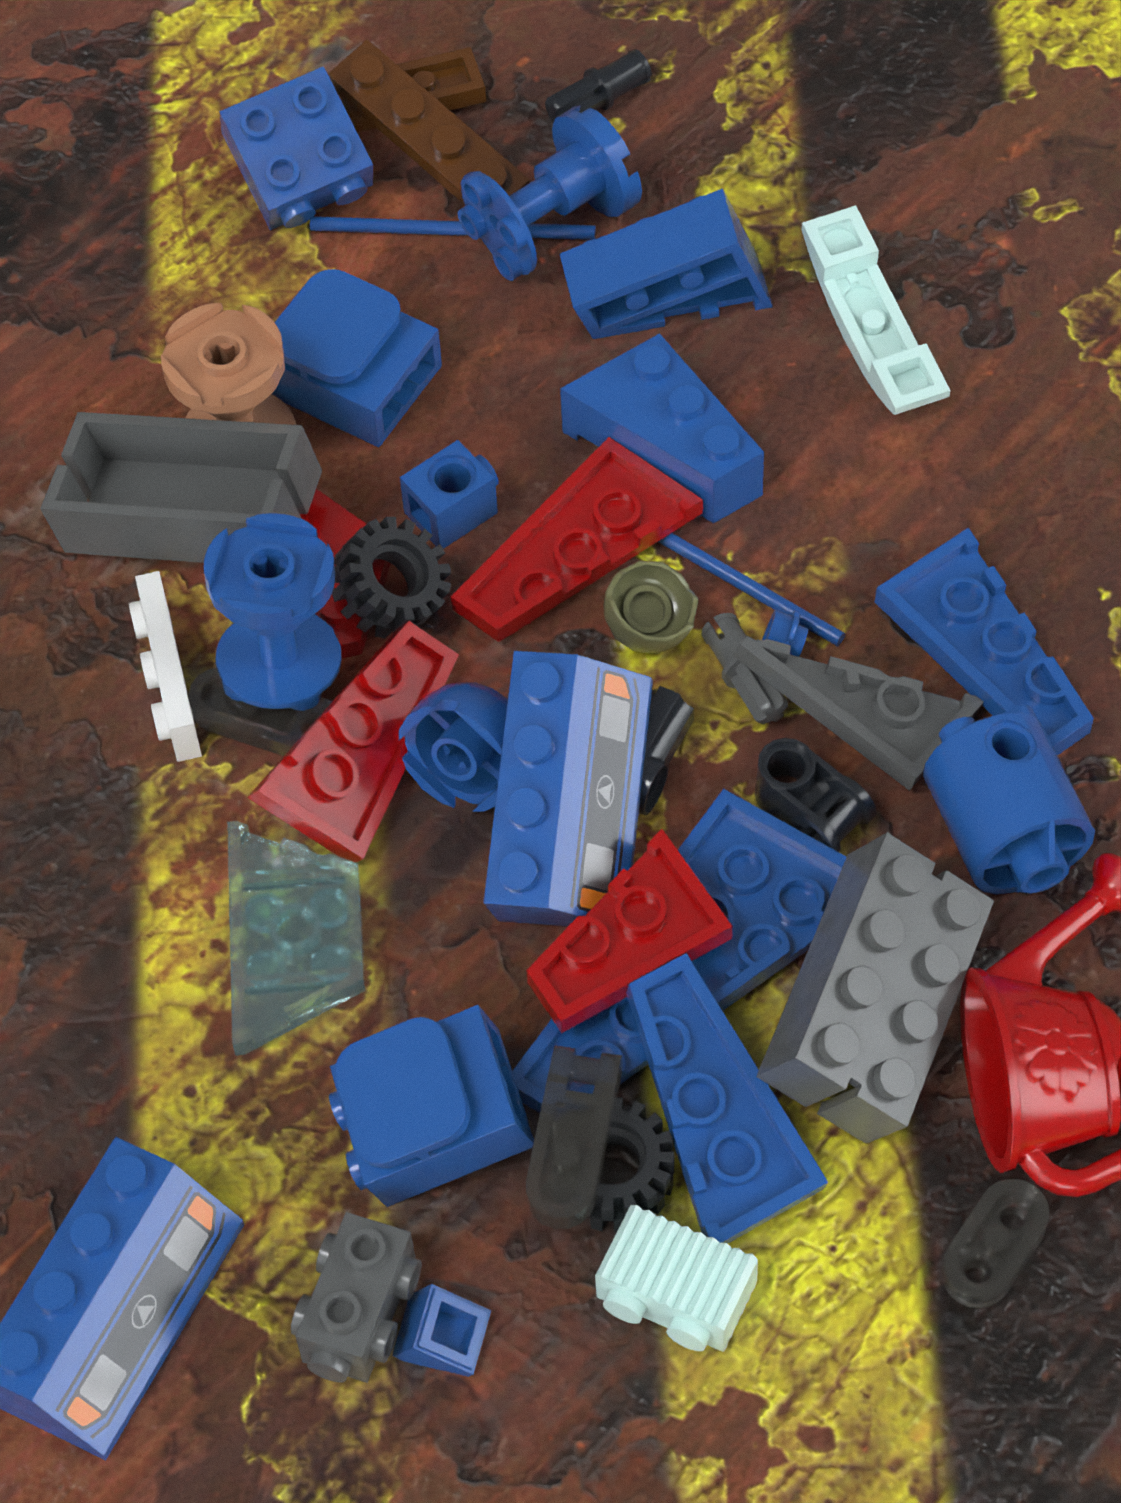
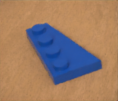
(977, 636)
(725, 1122)

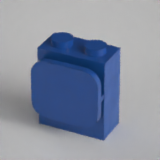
(354, 355)
(427, 1104)

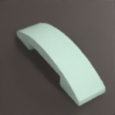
(868, 314)

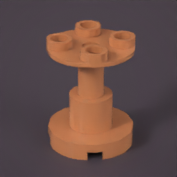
(226, 365)

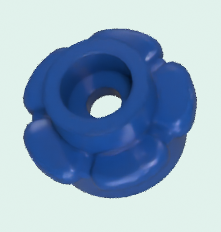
(786, 629)

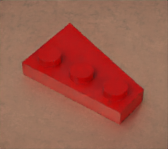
(636, 927)

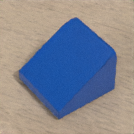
(441, 1331)

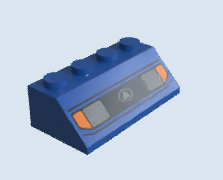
(566, 786)
(111, 1297)

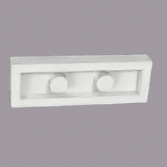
(163, 667)

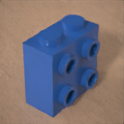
(297, 149)

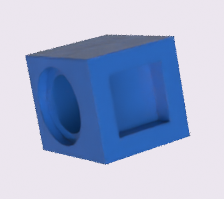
(448, 514)

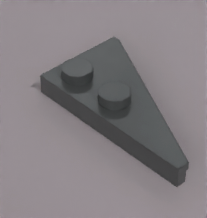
(872, 712)

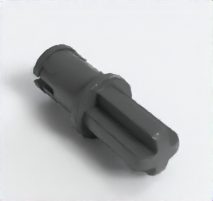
(760, 697)

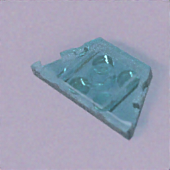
(290, 935)

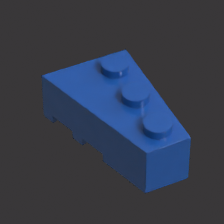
(665, 268)
(669, 420)

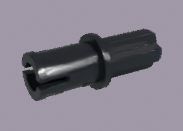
(601, 85)

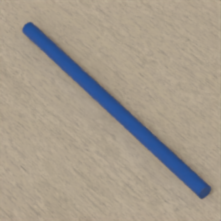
(439, 227)
(752, 587)

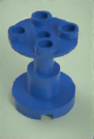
(581, 171)
(270, 587)

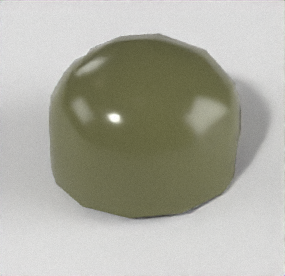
(649, 607)

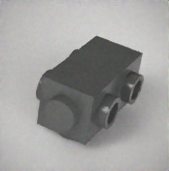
(354, 1301)

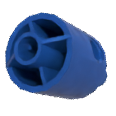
(1008, 802)

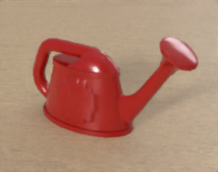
(1045, 1057)

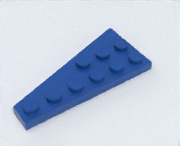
(770, 889)

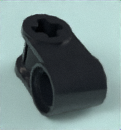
(821, 799)

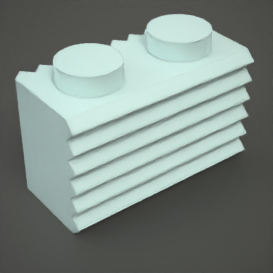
(676, 1280)

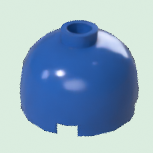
(457, 743)

